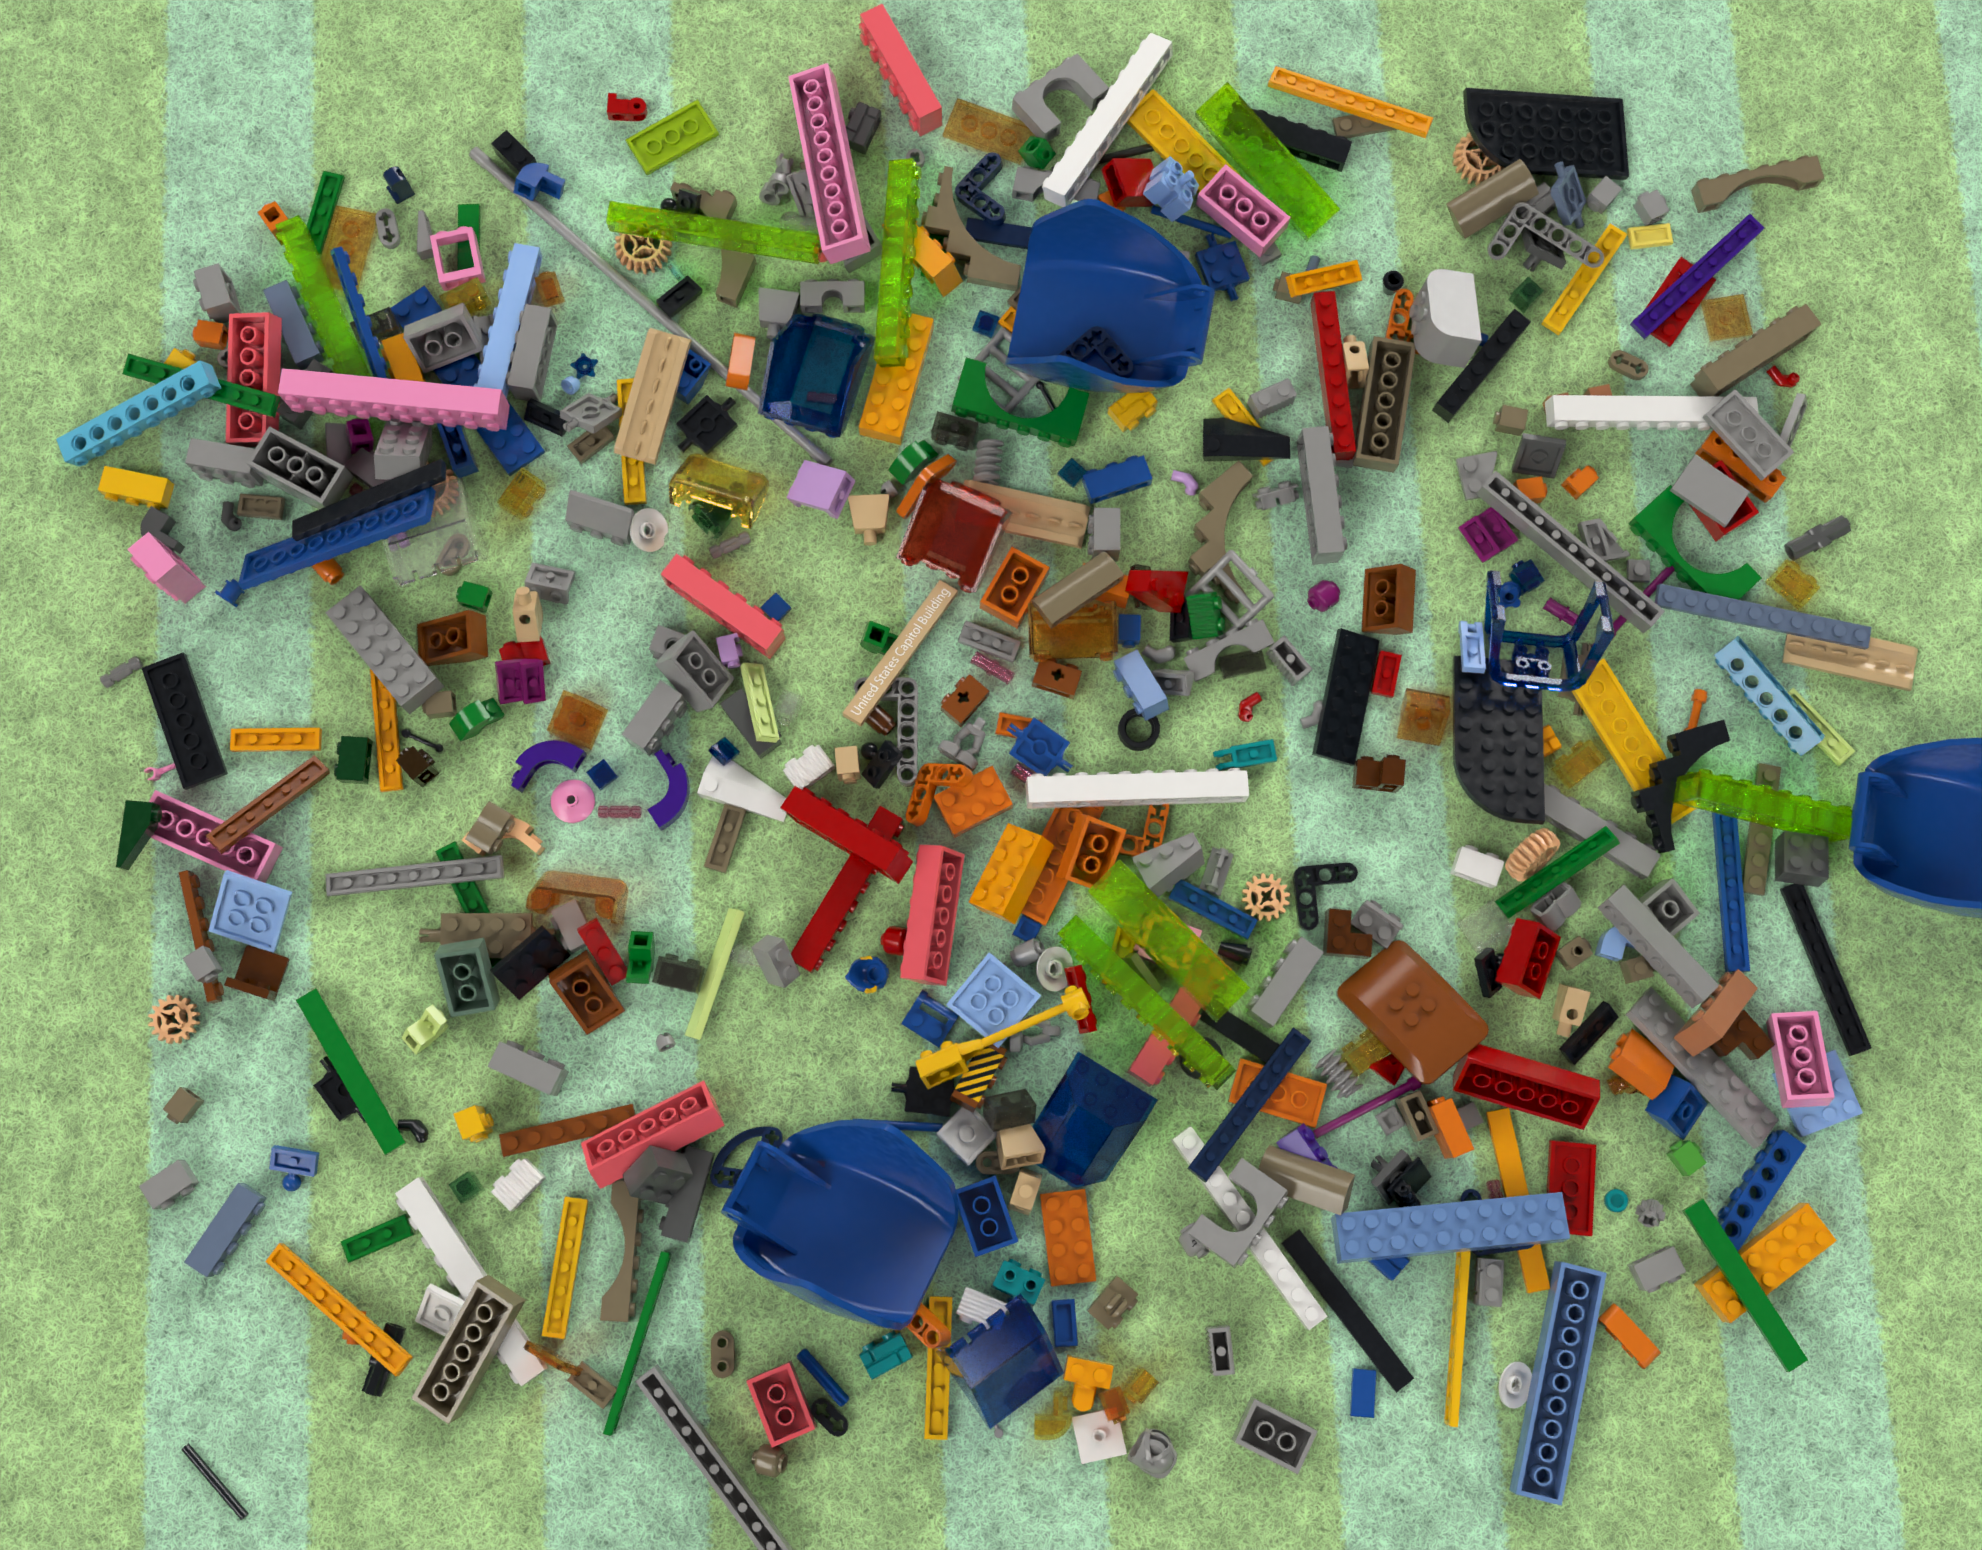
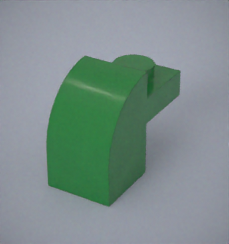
(911, 461)
(877, 638)
(474, 717)
(641, 957)

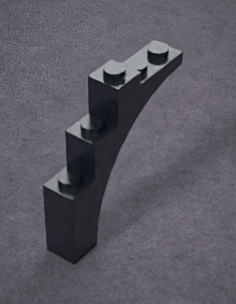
(1659, 799)

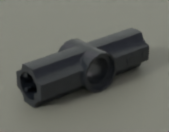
(378, 1374)

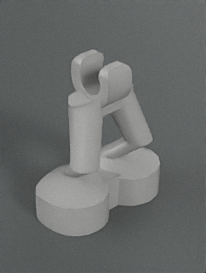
(777, 184)
(965, 757)
(1018, 1039)

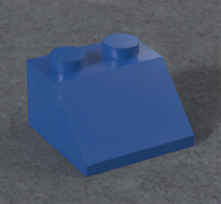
(1677, 1107)

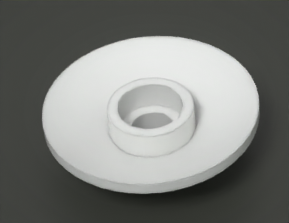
(655, 527)
(1058, 959)
(1515, 1384)

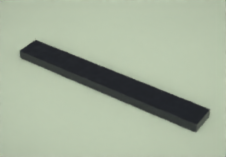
(369, 500)
(1825, 969)
(1347, 1311)

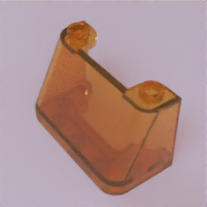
(1082, 635)
(609, 893)

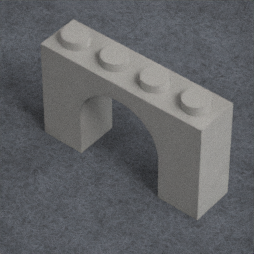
(1072, 76)
(1233, 1245)

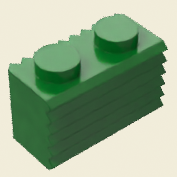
(1205, 615)

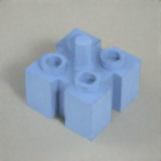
(1171, 188)

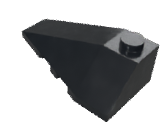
(1237, 441)

